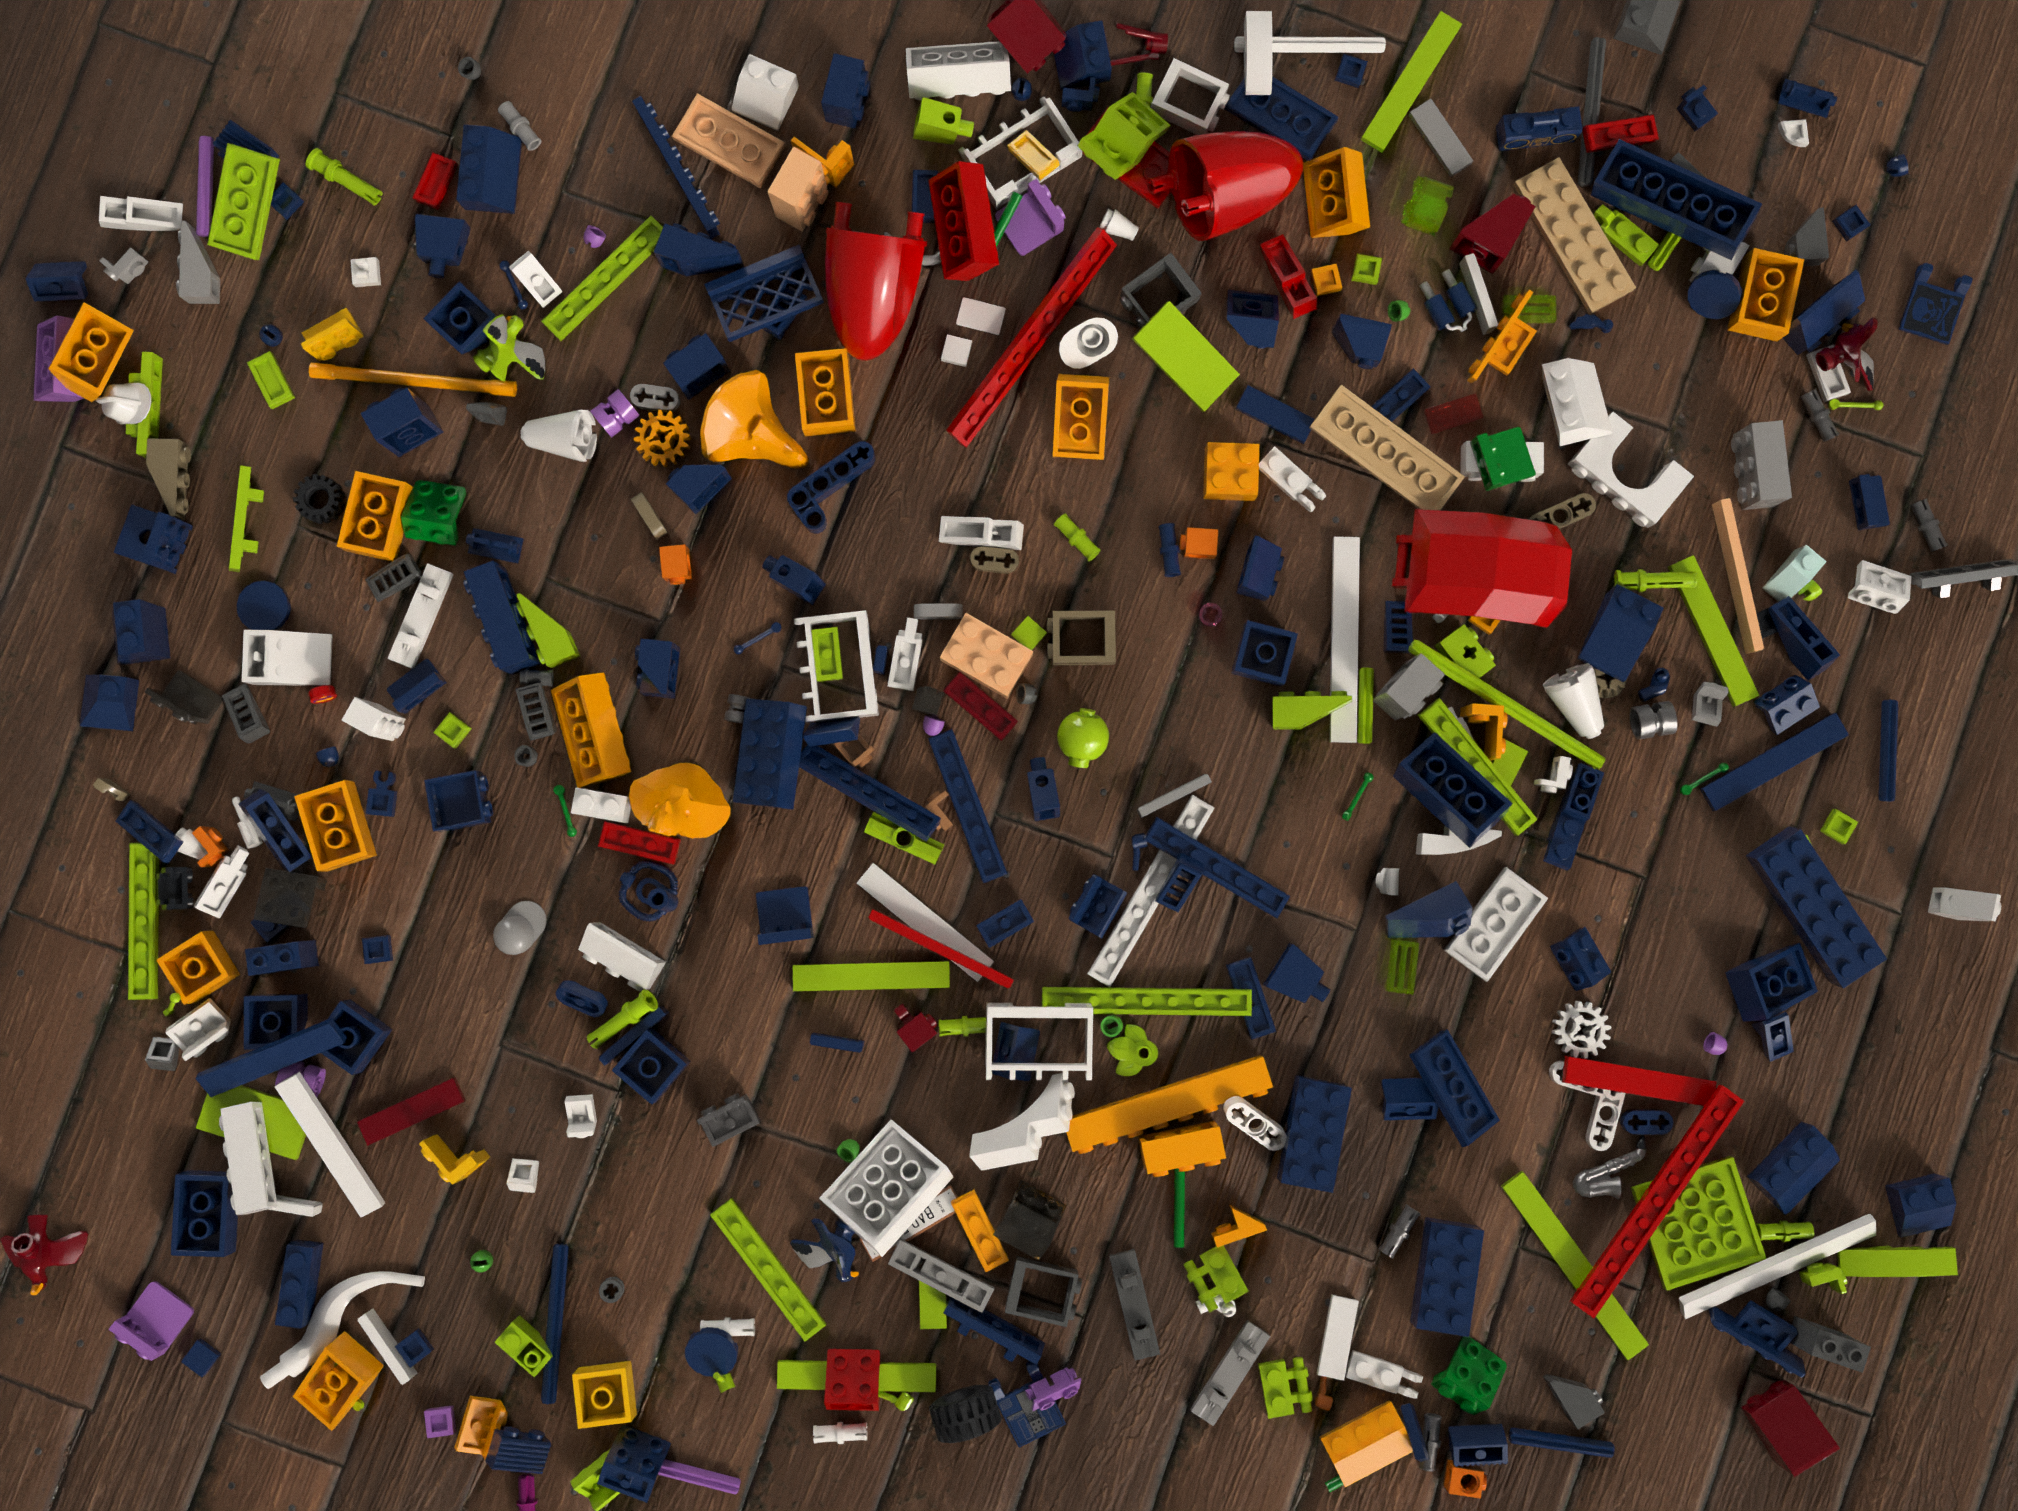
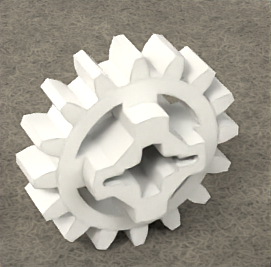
(1571, 1034)

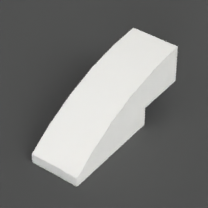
(1258, 52)
(140, 214)
(981, 532)
(1449, 843)

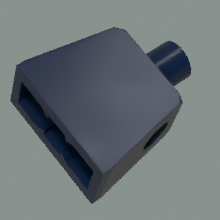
(440, 242)
(794, 578)
(1043, 799)
(1297, 976)

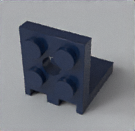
(164, 542)

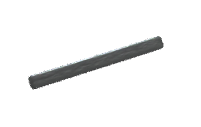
(1592, 107)

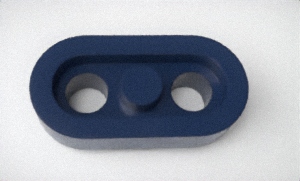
(581, 998)

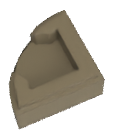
(108, 785)

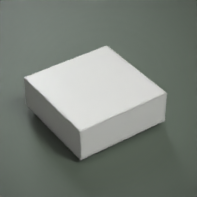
(956, 350)

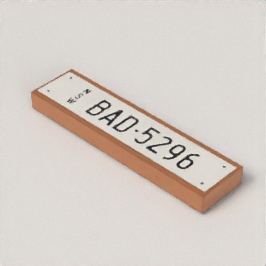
(934, 1213)

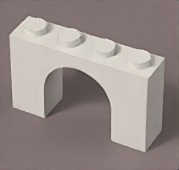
(1645, 505)

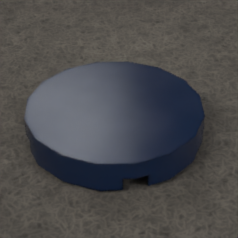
(1714, 294)
(263, 606)
(711, 1351)

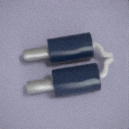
(1438, 308)

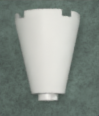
(562, 434)
(1578, 699)

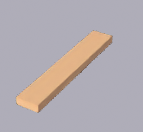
(1737, 576)

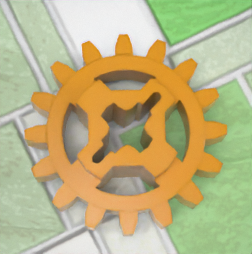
(671, 434)

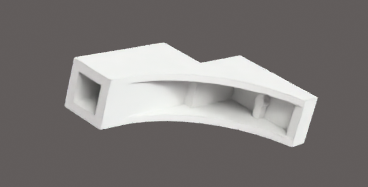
(1021, 1137)

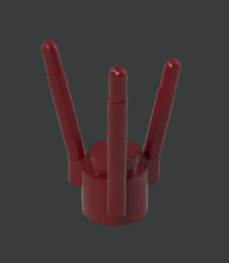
(1155, 43)

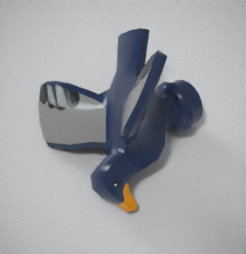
(830, 1248)

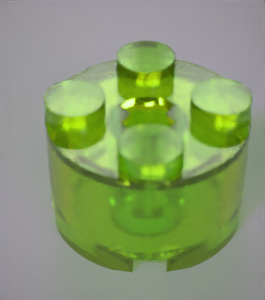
(1427, 205)

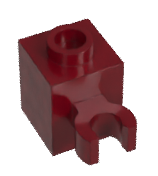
(916, 1029)

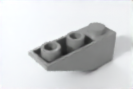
(198, 277)

